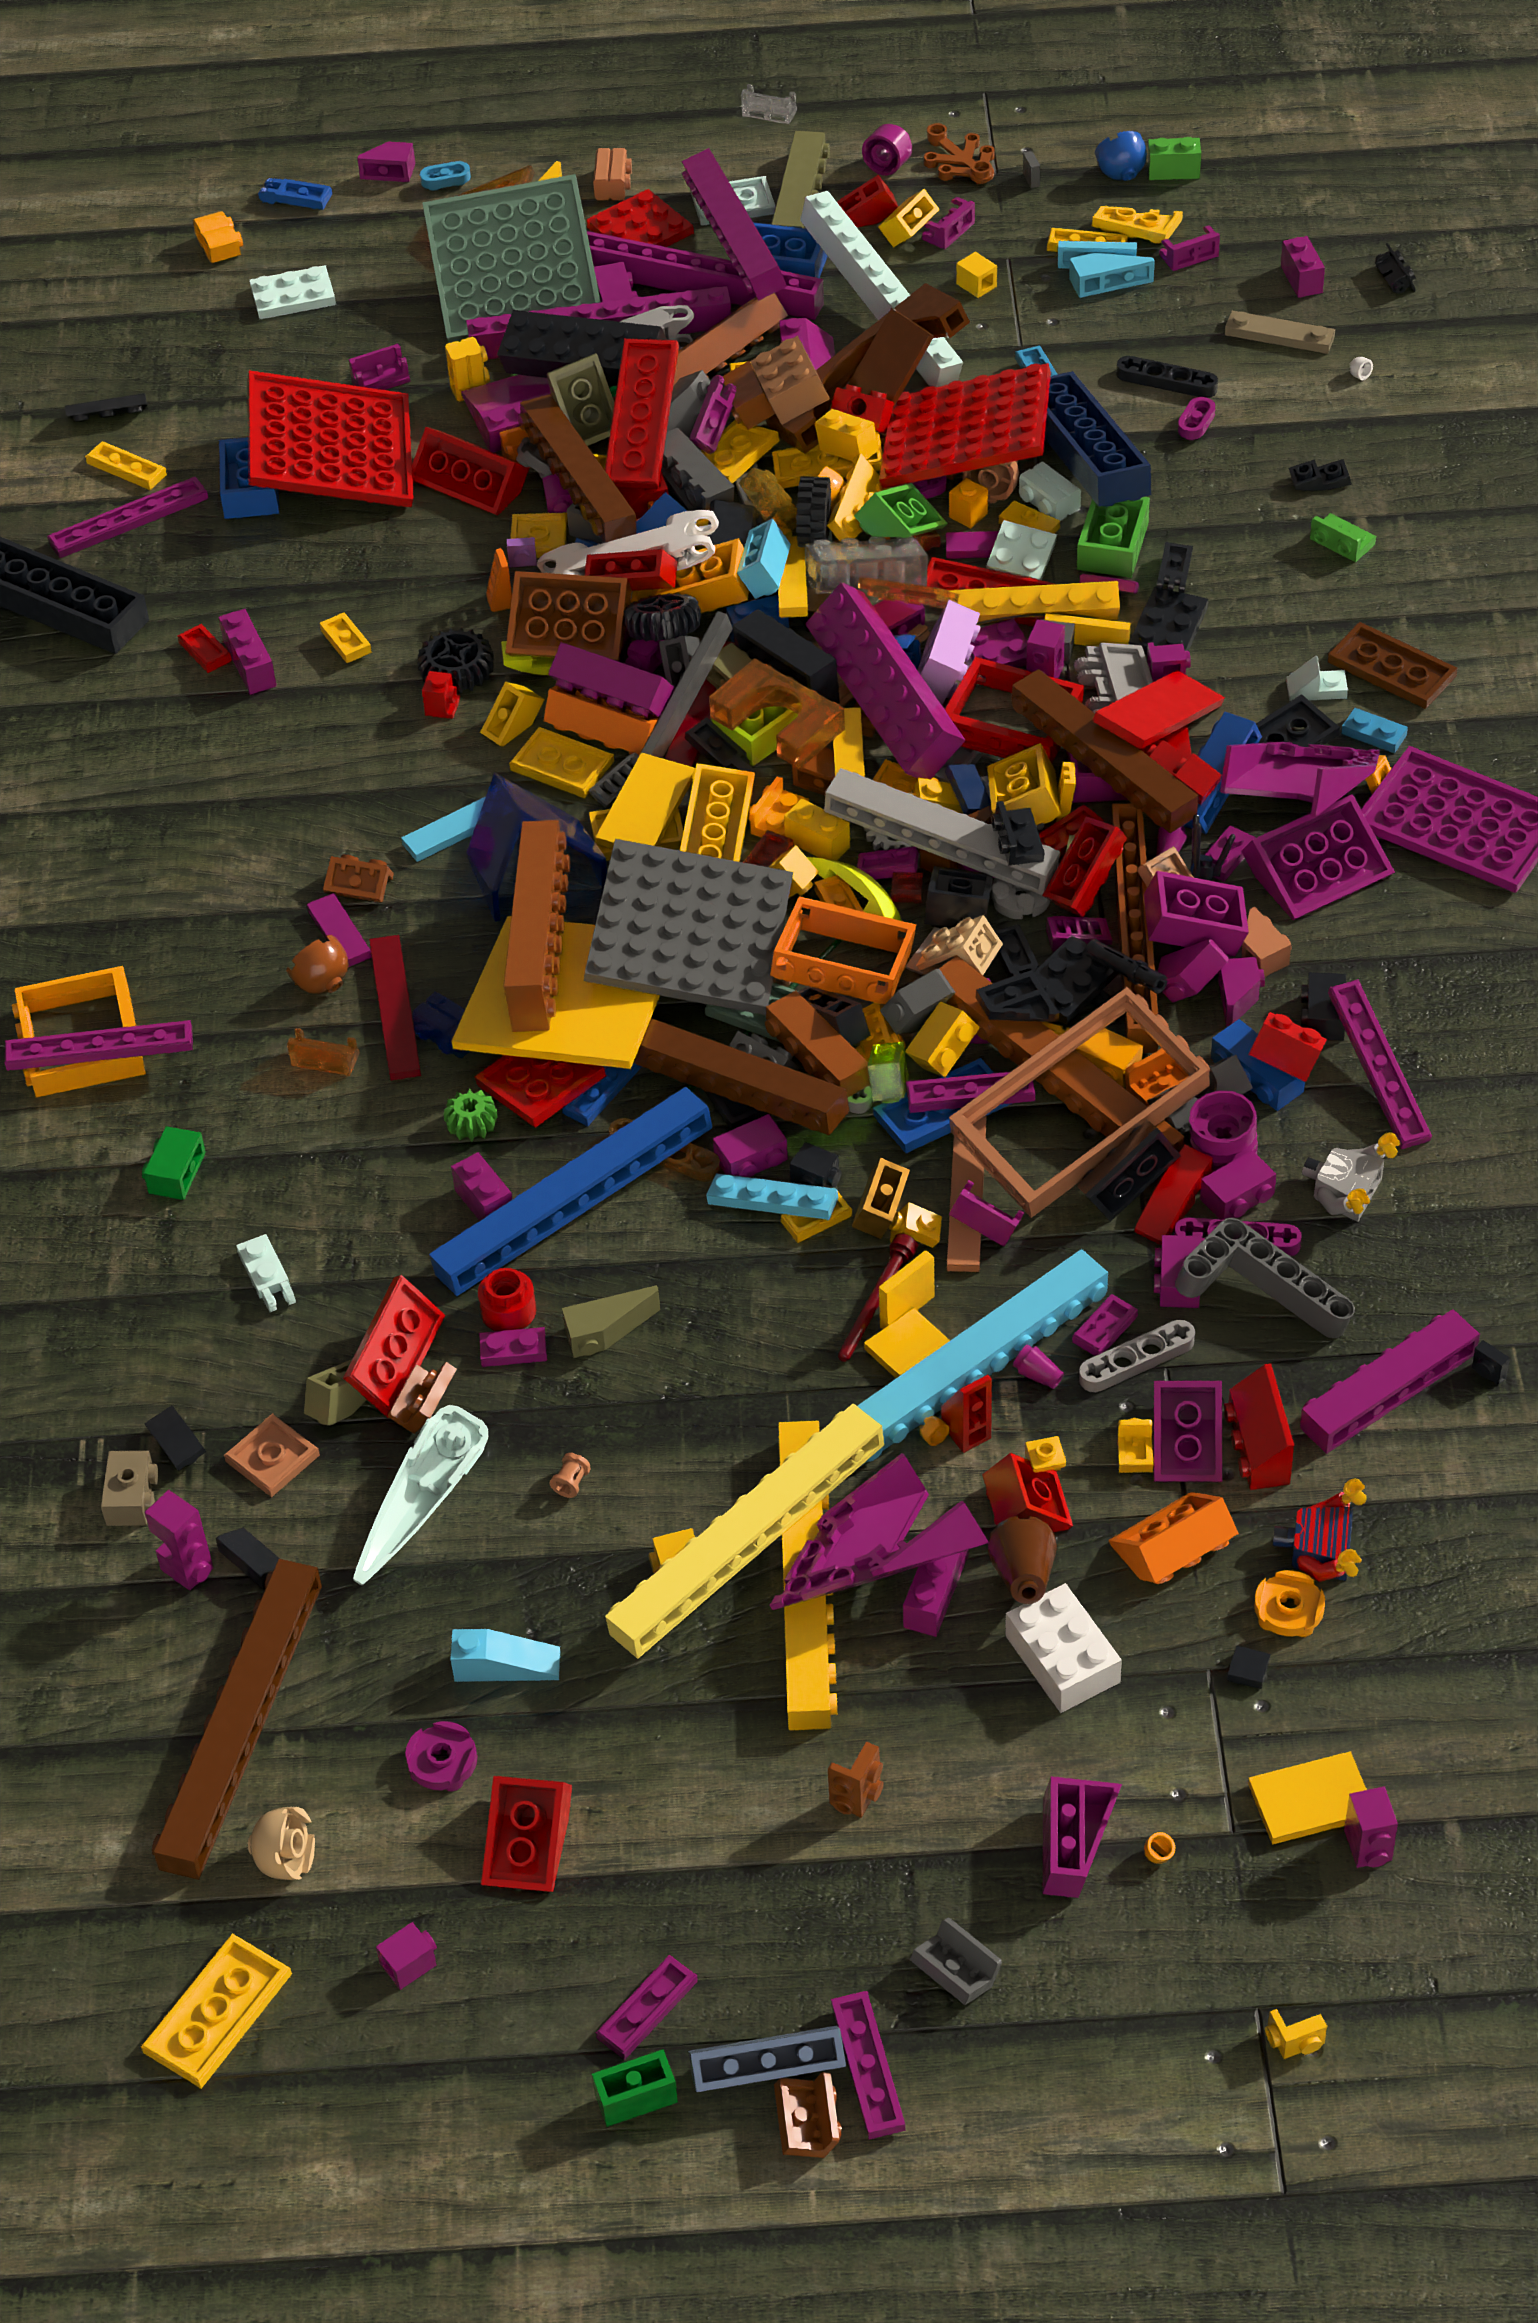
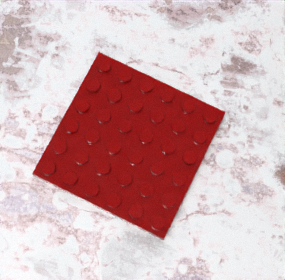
(966, 425)
(329, 439)

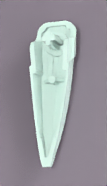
(429, 1472)

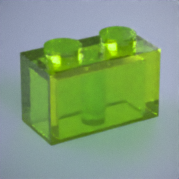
(888, 1072)

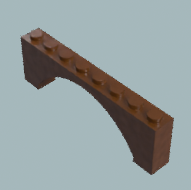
(926, 307)

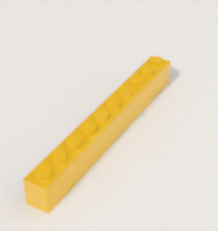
(806, 1622)

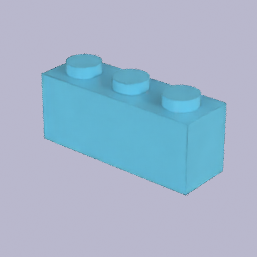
(764, 559)

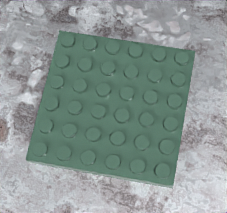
(510, 251)

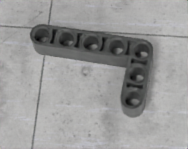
(1270, 1270)

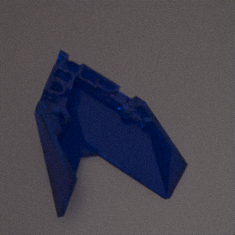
(498, 830)

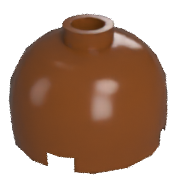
(320, 966)

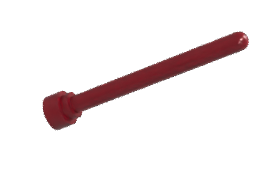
(901, 1249)

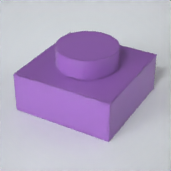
(521, 552)

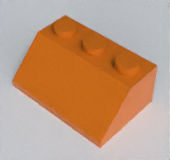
(1175, 1537)

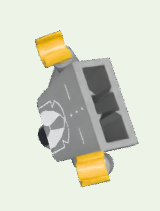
(1350, 1176)

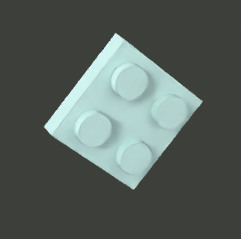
(1021, 550)

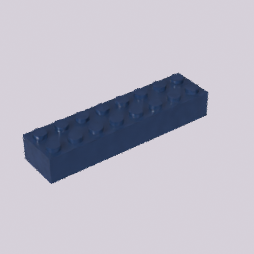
(1094, 444)

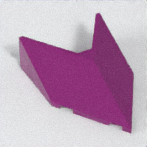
(1295, 772)
(865, 1530)

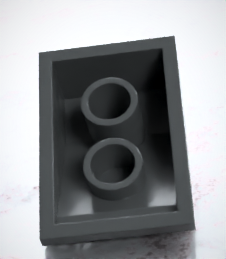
(687, 401)

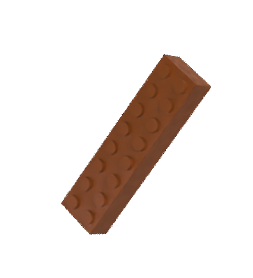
(536, 926)

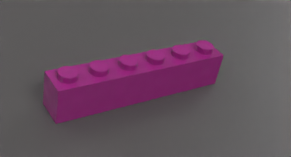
(1388, 1380)

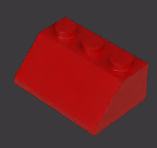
(1085, 866)
(1260, 1430)

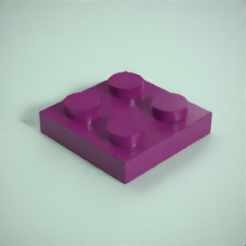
(1002, 644)

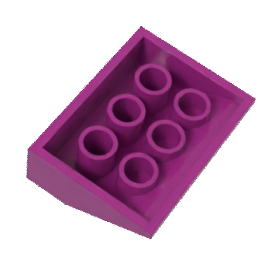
(498, 404)
(610, 680)
(1318, 858)

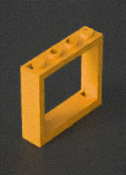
(68, 992)

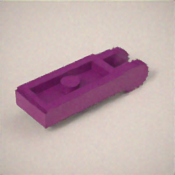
(713, 415)

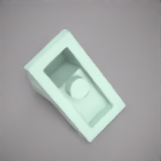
(1315, 683)

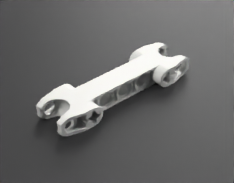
(675, 538)

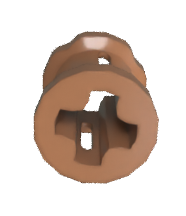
(570, 1475)

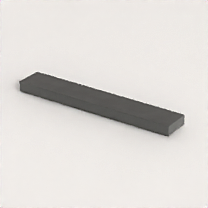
(688, 686)

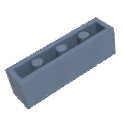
(767, 2058)

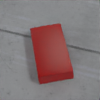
(204, 648)

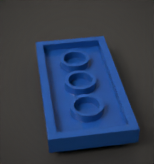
(920, 1128)

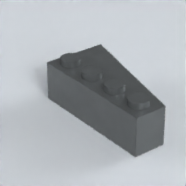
(692, 474)

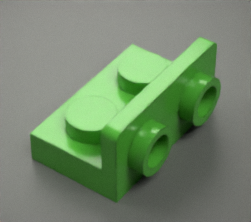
(1341, 536)

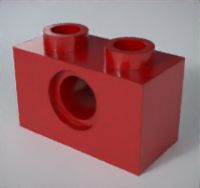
(877, 407)

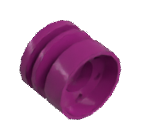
(1223, 1127)

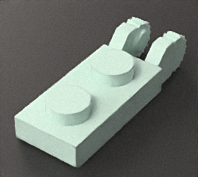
(265, 1270)

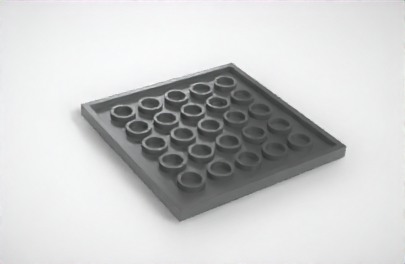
(688, 926)

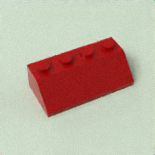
(467, 471)

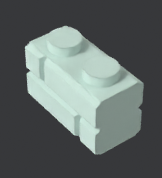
(1049, 491)

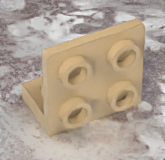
(969, 939)

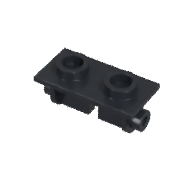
(1392, 268)

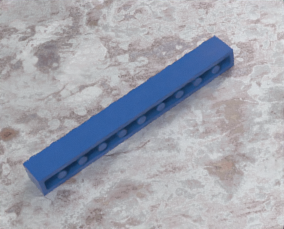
(570, 1191)

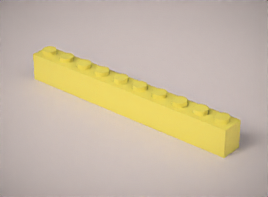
(744, 1530)

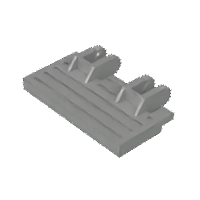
(1114, 671)

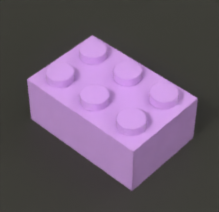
(948, 649)

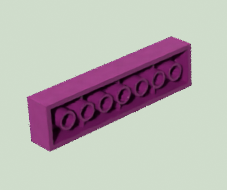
(885, 682)

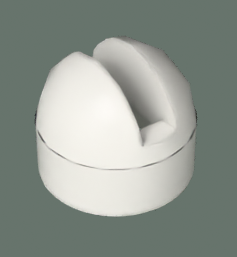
(1361, 367)

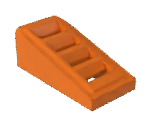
(499, 586)

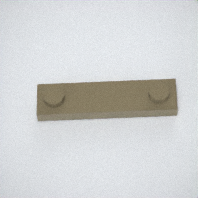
(1280, 332)

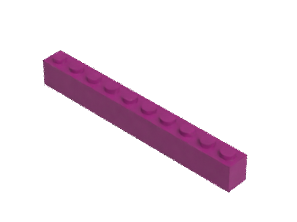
(732, 225)
(686, 270)
(708, 307)

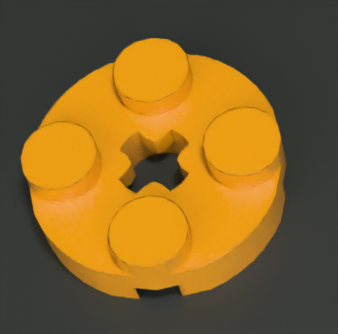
(1289, 1621)

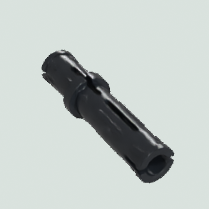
(1135, 970)

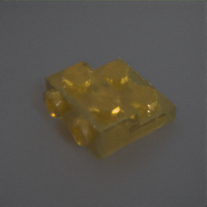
(770, 498)

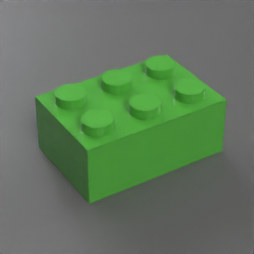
(1113, 537)

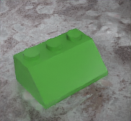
(899, 513)

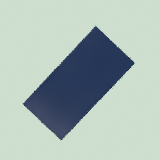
(967, 787)

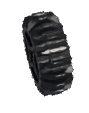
(662, 617)
(461, 654)

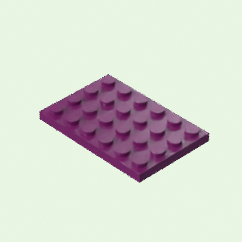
(1457, 818)

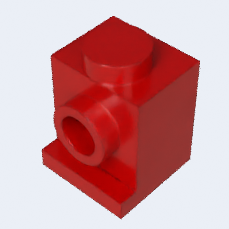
(440, 695)

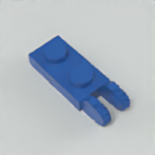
(295, 193)

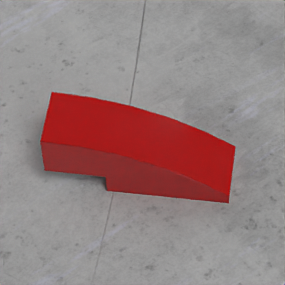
(1174, 1194)

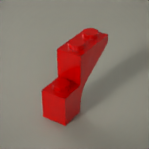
(1192, 772)

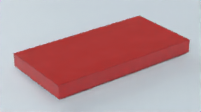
(394, 1344)

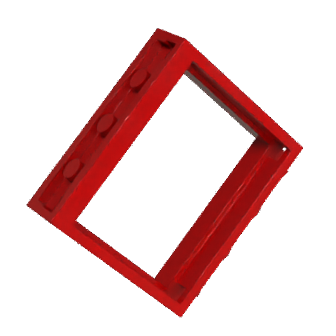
(990, 737)

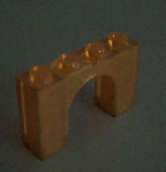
(762, 687)

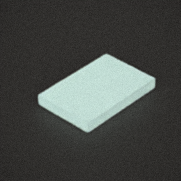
(754, 196)

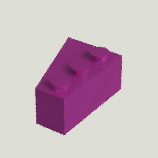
(1072, 1830)

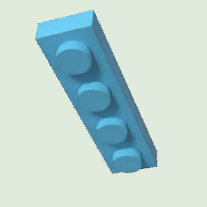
(772, 1196)

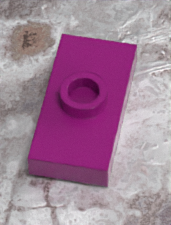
(1123, 585)
(883, 863)
(1105, 1325)

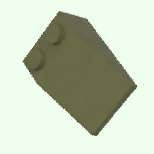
(584, 397)

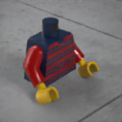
(1324, 1536)

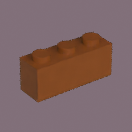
(750, 400)

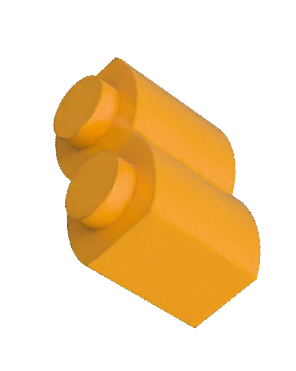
(217, 236)

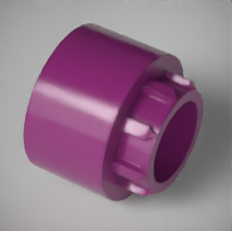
(887, 149)

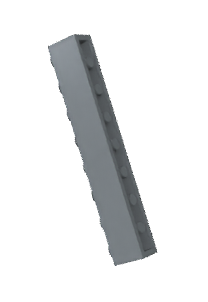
(932, 829)

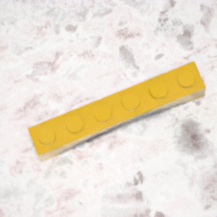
(1084, 600)

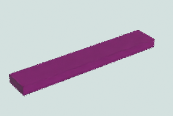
(127, 517)
(98, 1045)
(1379, 1064)

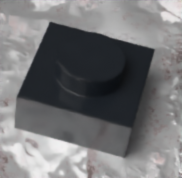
(1490, 1362)

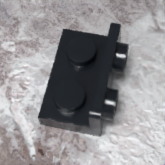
(1017, 835)

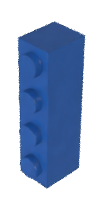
(1227, 731)

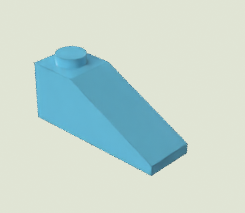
(1109, 272)
(501, 1657)

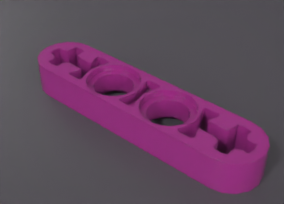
(1277, 1230)

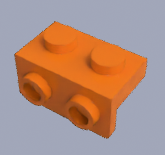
(1153, 1076)

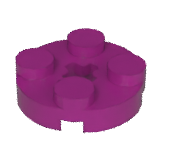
(441, 1774)

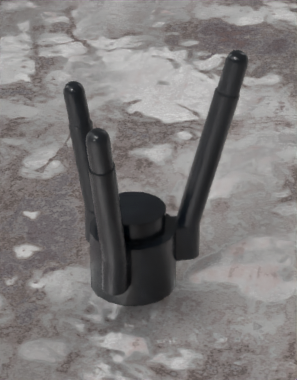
(1202, 865)

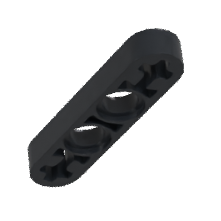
(1204, 383)

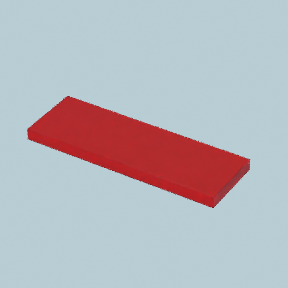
(641, 412)
(960, 576)
(1158, 709)

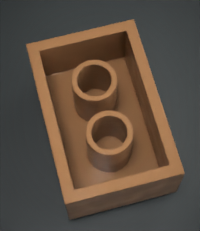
(789, 379)

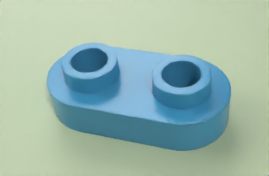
(445, 175)

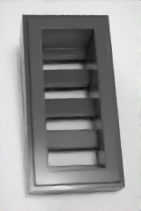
(615, 776)

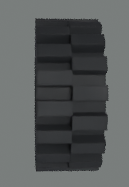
(813, 509)

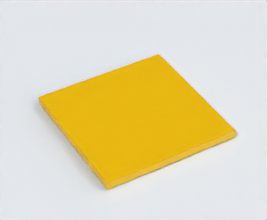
(591, 1021)

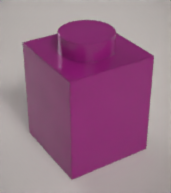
(407, 1955)

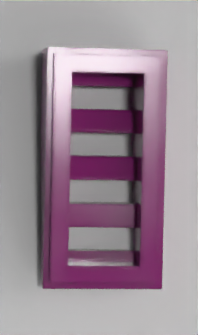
(1061, 928)

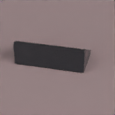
(247, 1554)

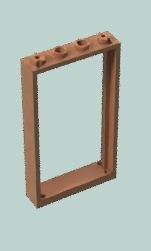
(1156, 1026)

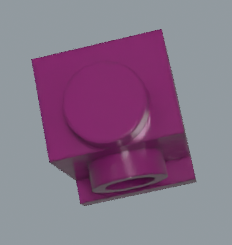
(644, 655)
(1167, 659)

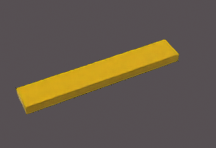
(793, 586)

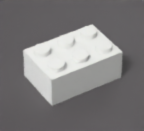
(1063, 1648)

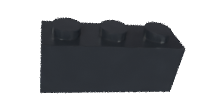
(734, 521)
(1128, 1170)

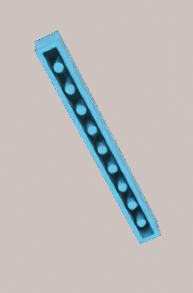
(986, 1346)

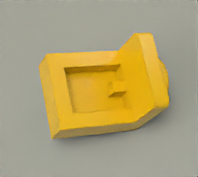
(917, 1223)
(1135, 1445)
(1045, 1454)
(1297, 2038)

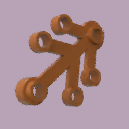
(978, 171)

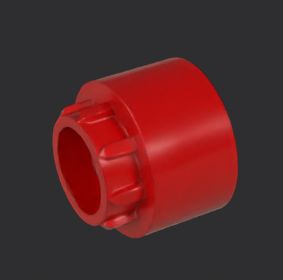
(506, 1300)

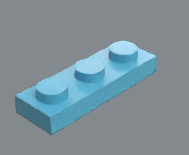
(1072, 249)

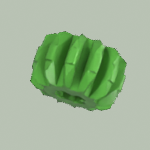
(470, 1115)

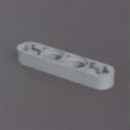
(1134, 1352)

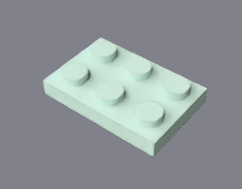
(292, 292)

